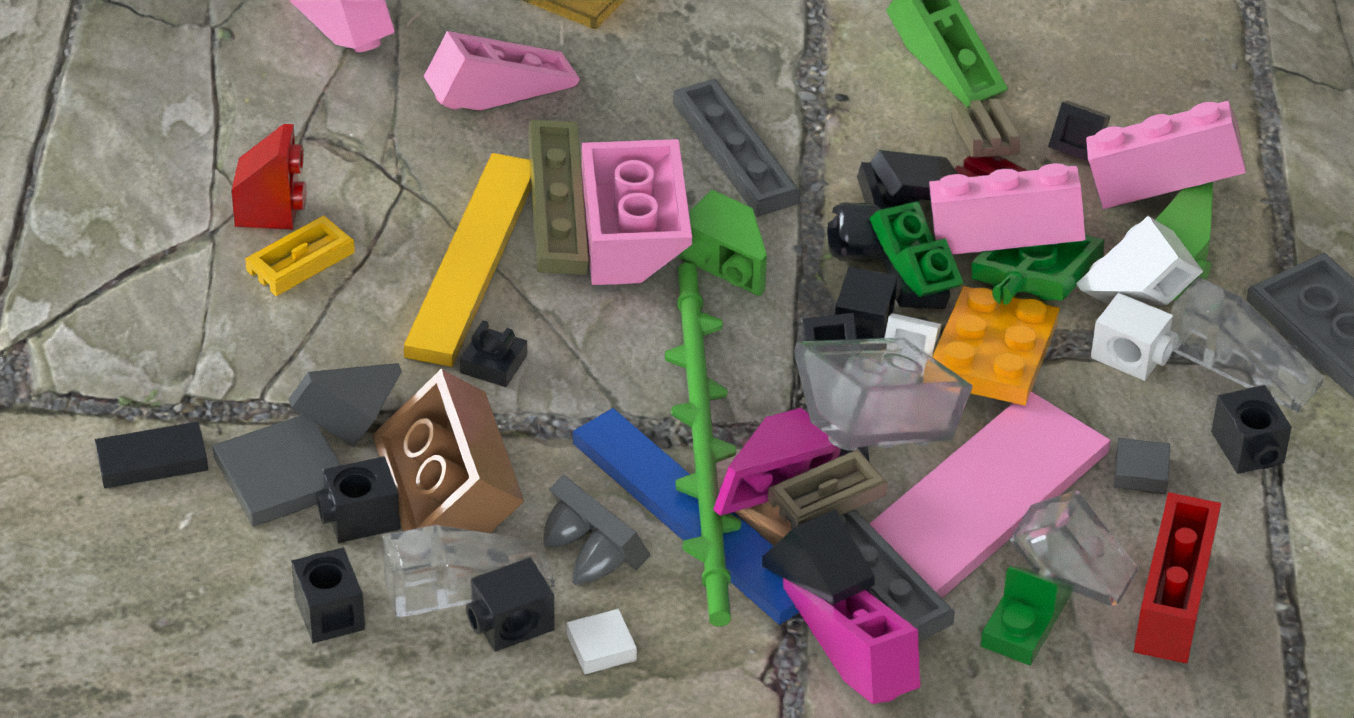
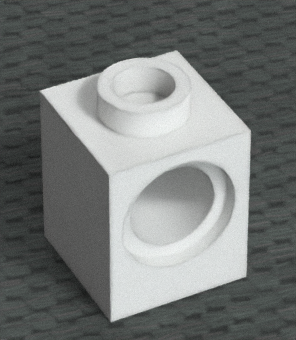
(1132, 337)

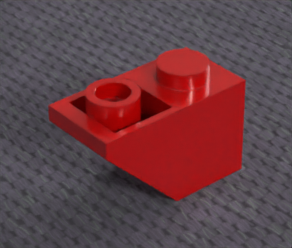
(267, 182)

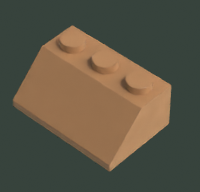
(449, 458)

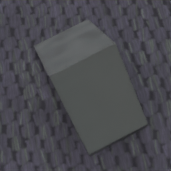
(345, 398)

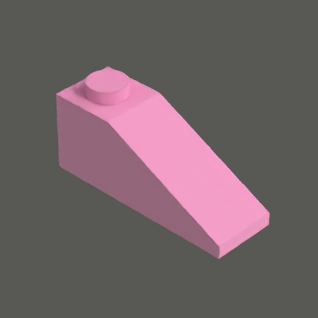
(349, 22)
(493, 73)

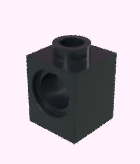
(870, 298)
(1251, 429)
(359, 499)
(328, 595)
(511, 604)

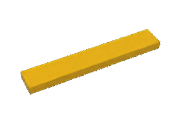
(470, 261)

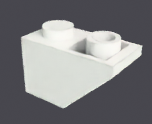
(1145, 266)

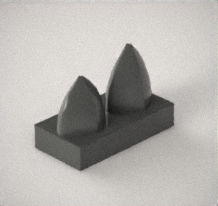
(610, 538)

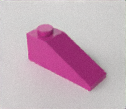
(775, 452)
(864, 641)

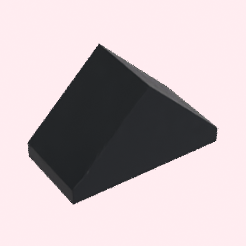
(821, 559)

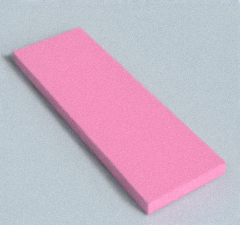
(985, 489)

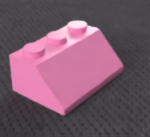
(1166, 154)
(633, 208)
(1008, 209)

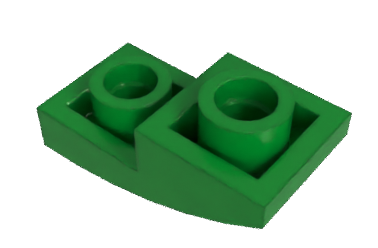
(908, 242)

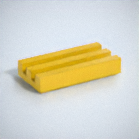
(305, 259)

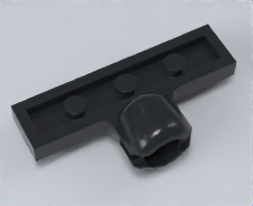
(854, 238)

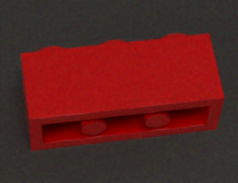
(1177, 578)

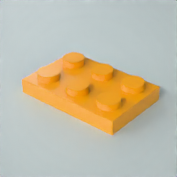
(997, 344)

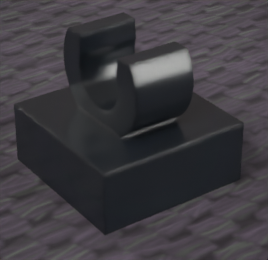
(1073, 126)
(493, 355)

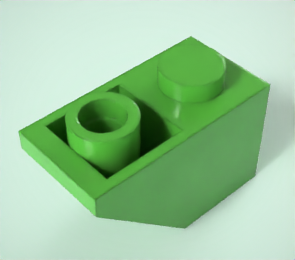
(727, 242)

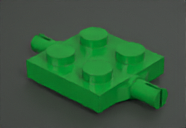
(1041, 270)

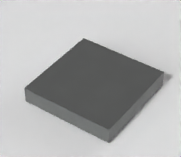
(276, 468)

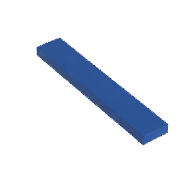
(651, 478)

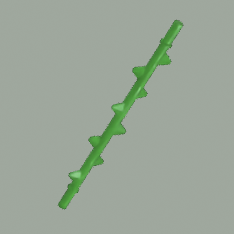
(707, 449)

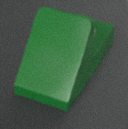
(1025, 614)

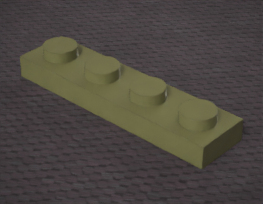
(557, 197)

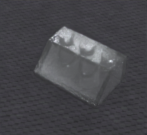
(879, 392)

